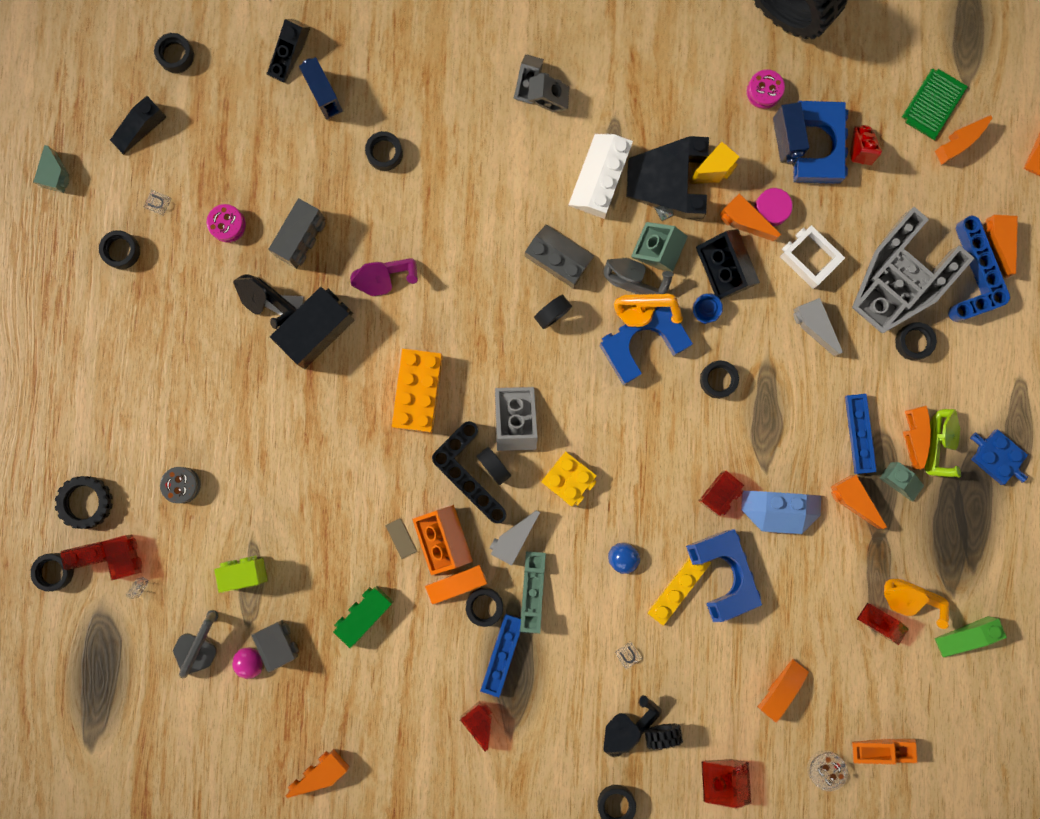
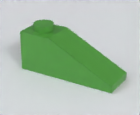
(971, 636)

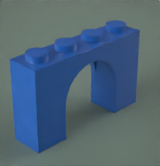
(832, 119)
(617, 346)
(743, 593)

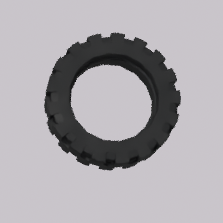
(64, 495)

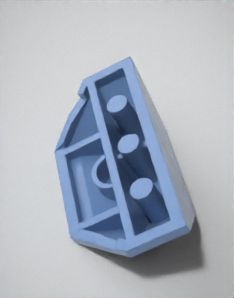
(781, 511)

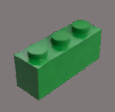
(362, 616)

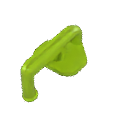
(950, 439)

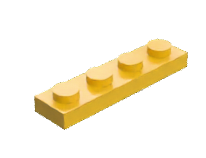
(677, 591)

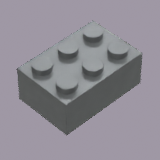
(297, 233)

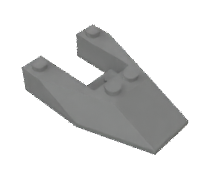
(897, 283)

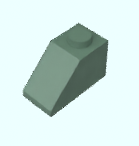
(51, 171)
(902, 480)

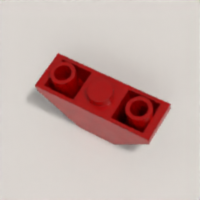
(864, 146)

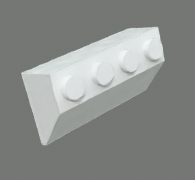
(600, 174)

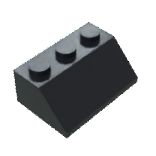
(727, 264)

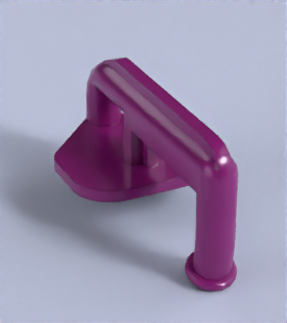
(375, 278)

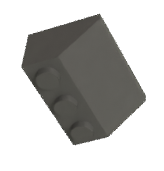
(558, 255)

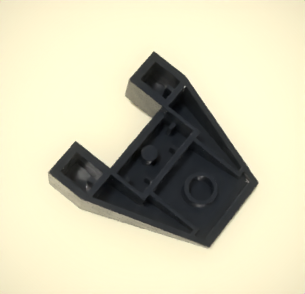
(661, 177)

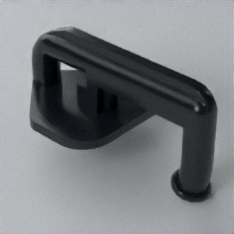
(254, 294)
(623, 734)

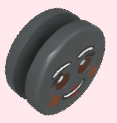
(180, 485)

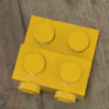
(569, 479)

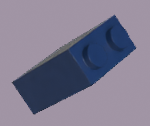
(320, 87)
(790, 132)

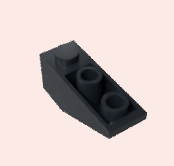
(288, 48)

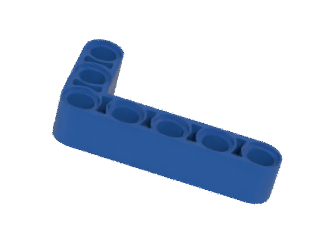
(980, 272)

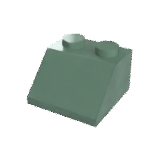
(659, 246)

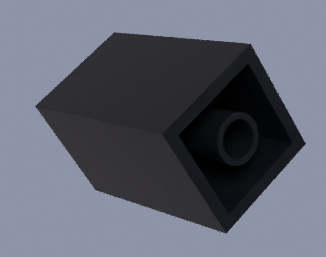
(313, 327)

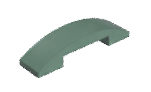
(532, 592)

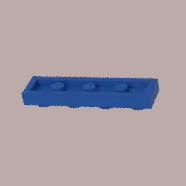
(860, 433)
(501, 656)

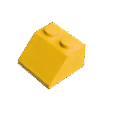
(718, 165)

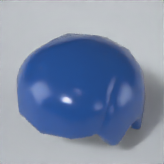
(707, 308)
(624, 558)

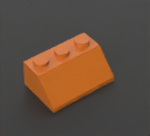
(442, 540)

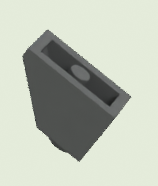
(530, 67)

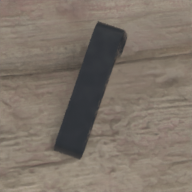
(465, 476)

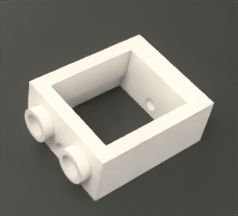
(811, 279)

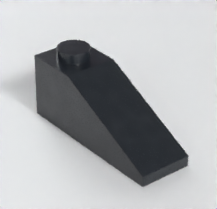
(137, 124)

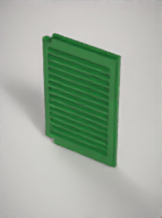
(934, 103)

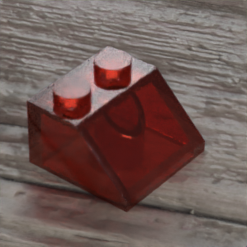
(726, 783)

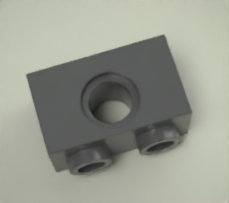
(548, 92)

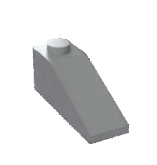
(816, 323)
(510, 543)

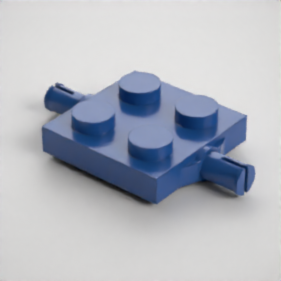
(999, 457)

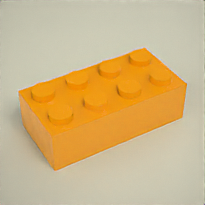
(417, 390)

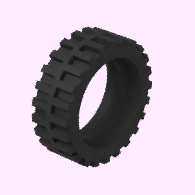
(802, 17)

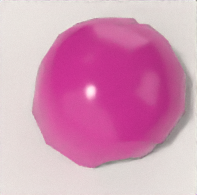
(247, 663)

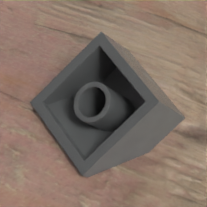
(275, 645)

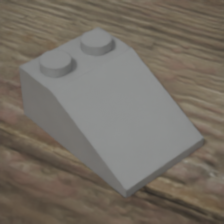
(515, 419)

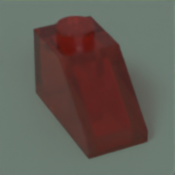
(883, 624)
(478, 723)

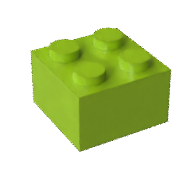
(240, 575)

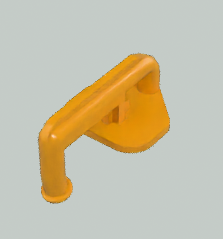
(639, 308)
(909, 600)

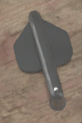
(630, 276)
(194, 652)

